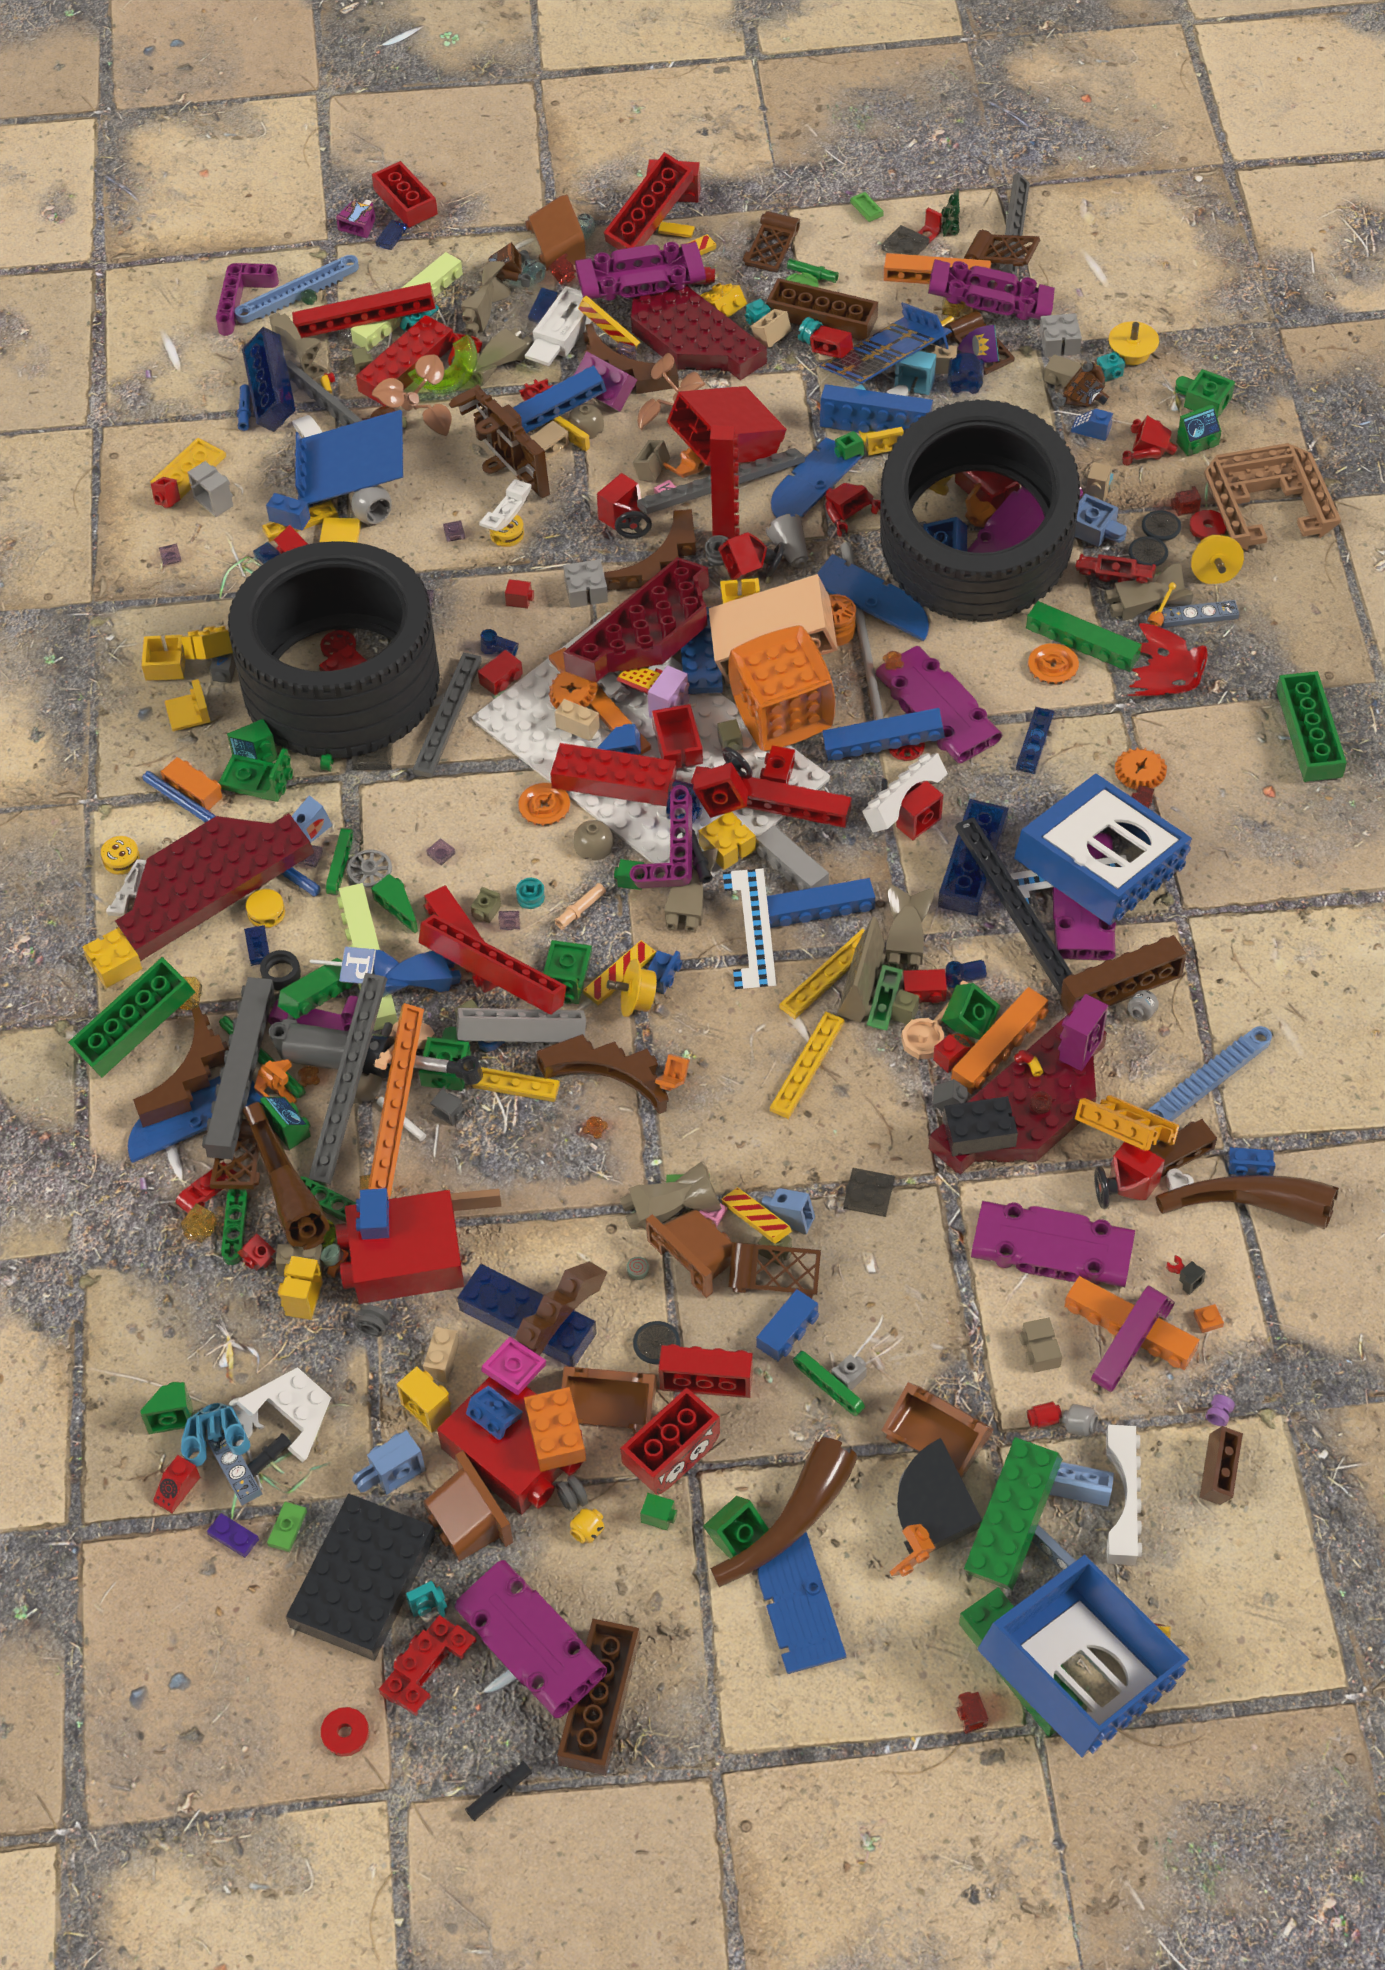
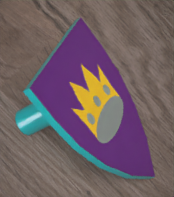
(981, 343)

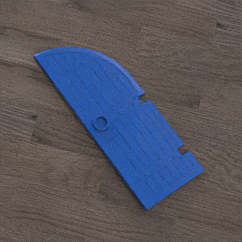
(810, 480)
(873, 597)
(158, 1136)
(800, 1608)

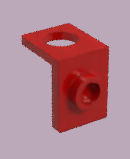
(933, 223)

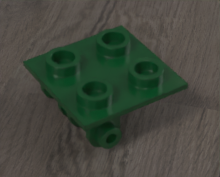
(950, 215)

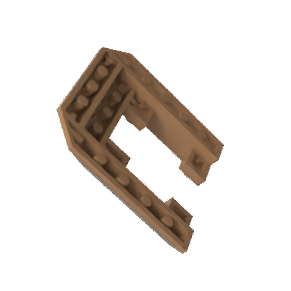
(1265, 468)

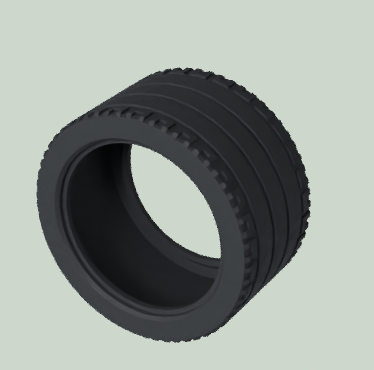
(988, 439)
(324, 590)

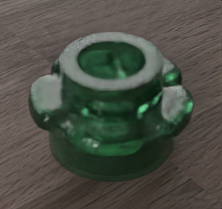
(308, 296)

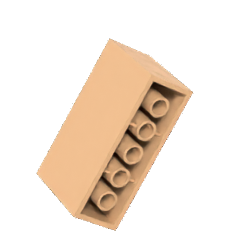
(788, 605)

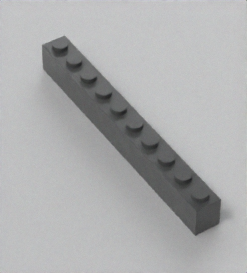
(239, 1068)

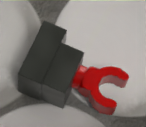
(1191, 1276)

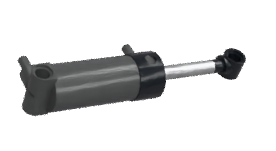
(325, 1047)

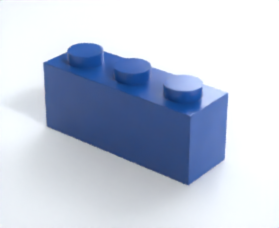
(787, 1325)

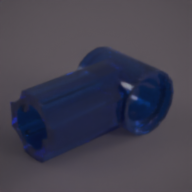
(491, 643)
(964, 972)

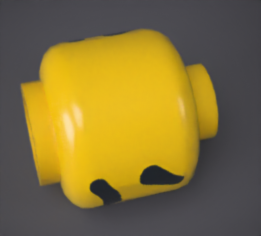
(587, 1525)

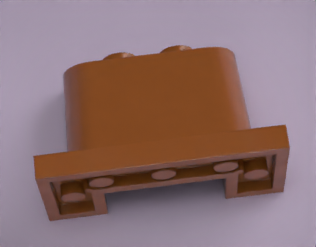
(694, 1244)
(466, 1512)

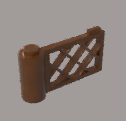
(778, 226)
(983, 246)
(964, 325)
(232, 1182)
(744, 1268)

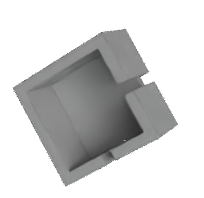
(1058, 328)
(210, 488)
(582, 577)

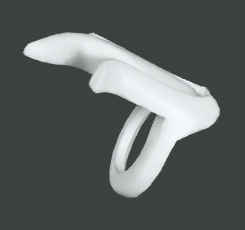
(245, 1419)

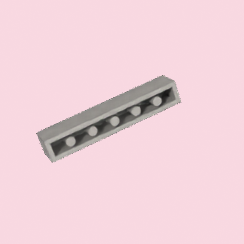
(519, 1025)

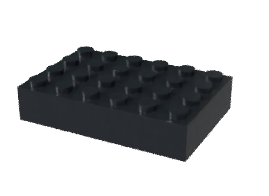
(361, 1577)

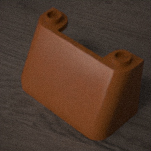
(557, 232)
(611, 1396)
(924, 1418)

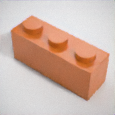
(192, 783)

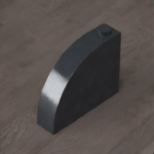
(936, 1497)

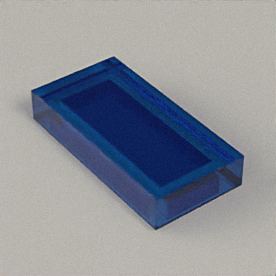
(391, 234)

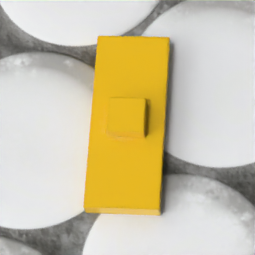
(676, 229)

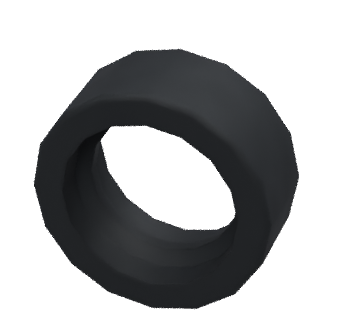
(275, 958)

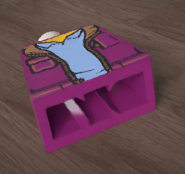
(357, 218)

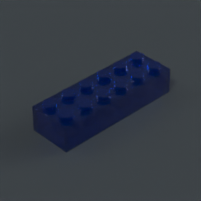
(268, 379)
(964, 880)
(506, 1303)

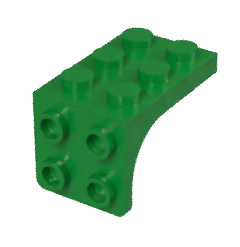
(257, 777)
(569, 966)

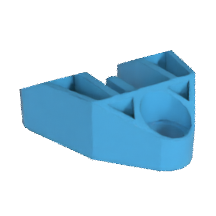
(211, 1419)

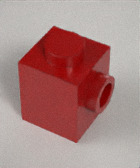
(165, 492)
(256, 1253)

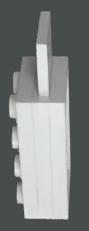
(559, 328)

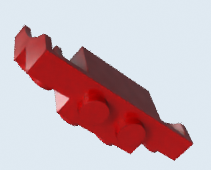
(1115, 568)
(421, 1660)

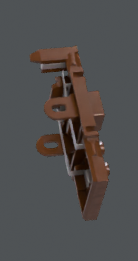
(506, 438)

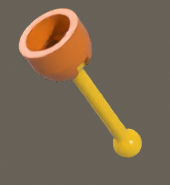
(1156, 618)

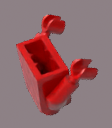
(1150, 441)
(847, 501)

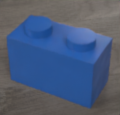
(288, 511)
(373, 1213)

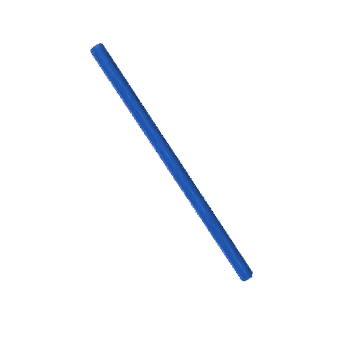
(205, 815)

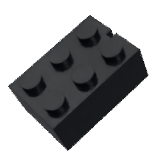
(980, 1126)

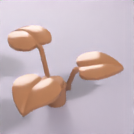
(391, 394)
(652, 408)

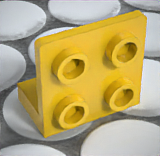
(880, 441)
(188, 709)

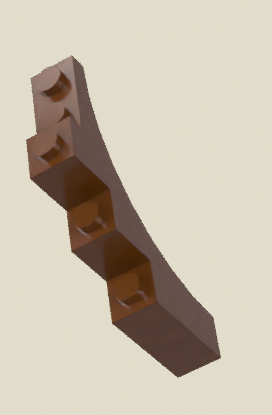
(637, 369)
(678, 543)
(609, 1060)
(175, 1093)
(574, 1288)

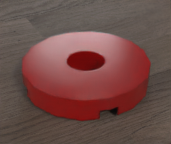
(1205, 517)
(342, 1718)

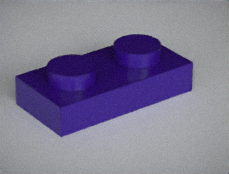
(232, 1535)

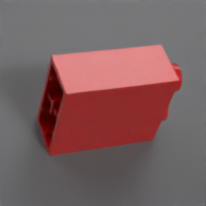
(698, 410)
(415, 1258)
(506, 1464)

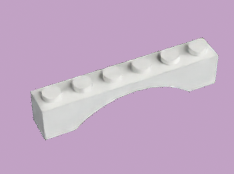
(885, 809)
(1123, 1537)

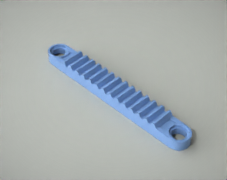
(292, 290)
(1211, 1074)

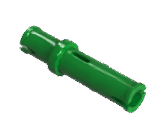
(818, 272)

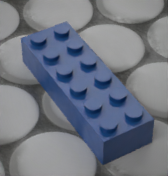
(869, 410)

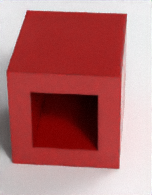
(518, 593)

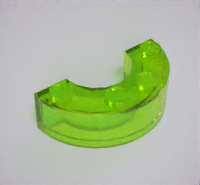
(458, 372)

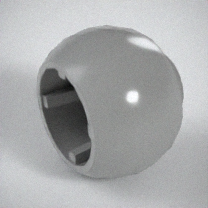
(371, 504)

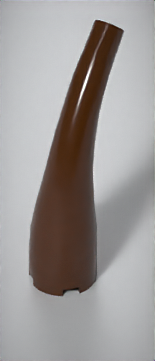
(1288, 1196)
(296, 1206)
(816, 1489)

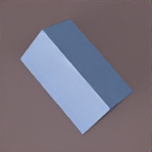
(1083, 1484)

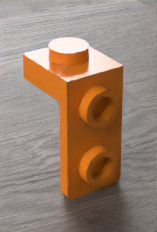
(674, 1072)
(921, 1544)

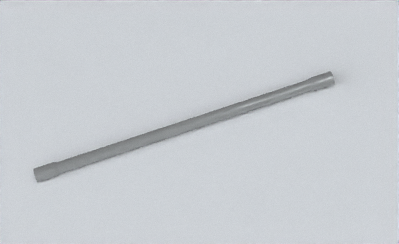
(847, 554)

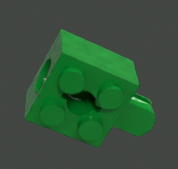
(1205, 390)
(448, 1049)

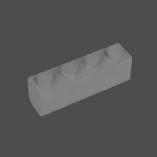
(790, 860)

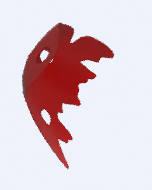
(1164, 670)

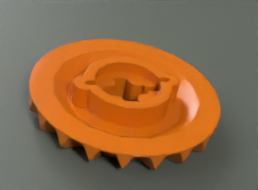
(1044, 655)
(584, 692)
(1150, 776)
(543, 793)

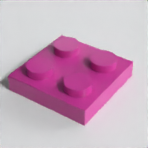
(513, 1365)

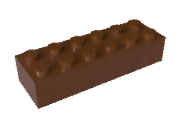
(826, 306)
(1124, 976)
(595, 1719)

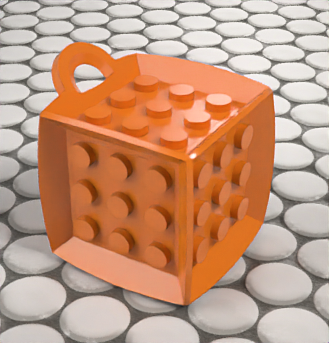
(782, 687)

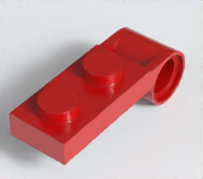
(200, 1191)

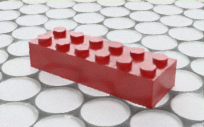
(649, 203)
(400, 358)
(613, 774)

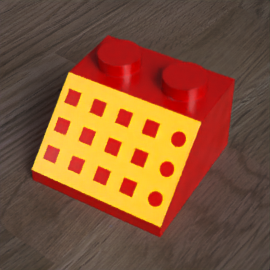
(639, 678)

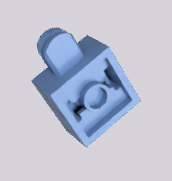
(1098, 521)
(391, 1464)

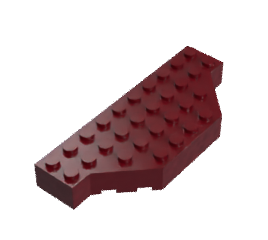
(695, 333)
(646, 625)
(206, 875)
(1035, 1131)

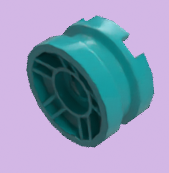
(807, 328)
(530, 893)

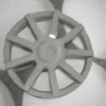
(368, 867)

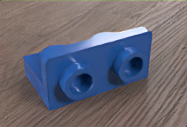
(665, 967)
(1251, 1161)
(493, 1411)

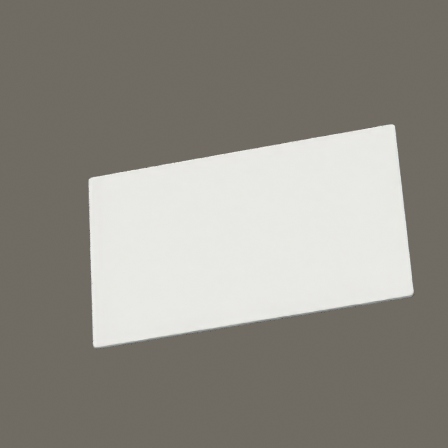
(526, 726)

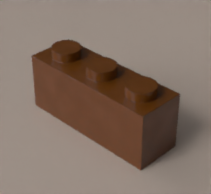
(1190, 1144)
(1221, 1465)

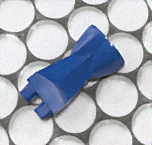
(421, 970)

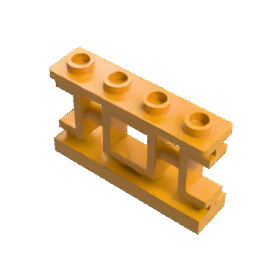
(1127, 1122)

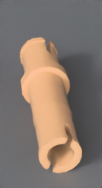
(574, 911)

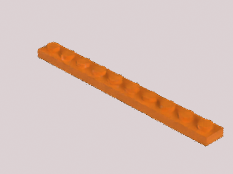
(396, 1098)

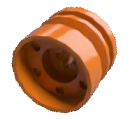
(843, 617)

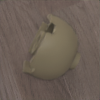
(587, 418)
(593, 840)
(368, 1088)

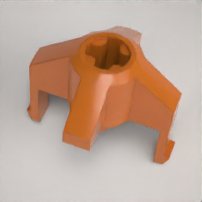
(689, 464)
(978, 511)
(275, 1077)

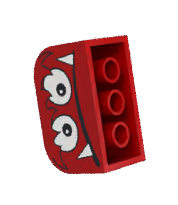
(671, 1442)

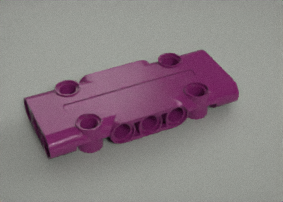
(640, 271)
(1021, 299)
(1010, 523)
(926, 686)
(1084, 931)
(1053, 1243)
(530, 1638)

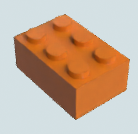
(555, 1429)

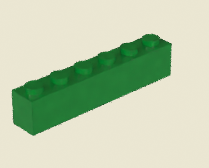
(1083, 636)

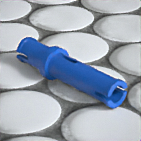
(244, 412)

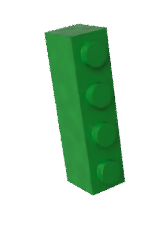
(312, 990)

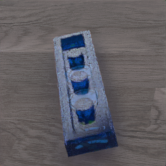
(1035, 740)

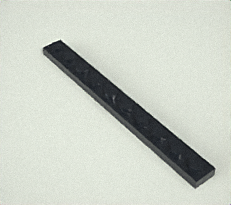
(1014, 902)

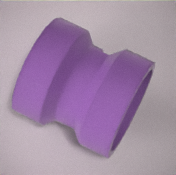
(1220, 1410)

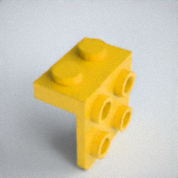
(726, 298)

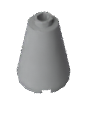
(791, 533)

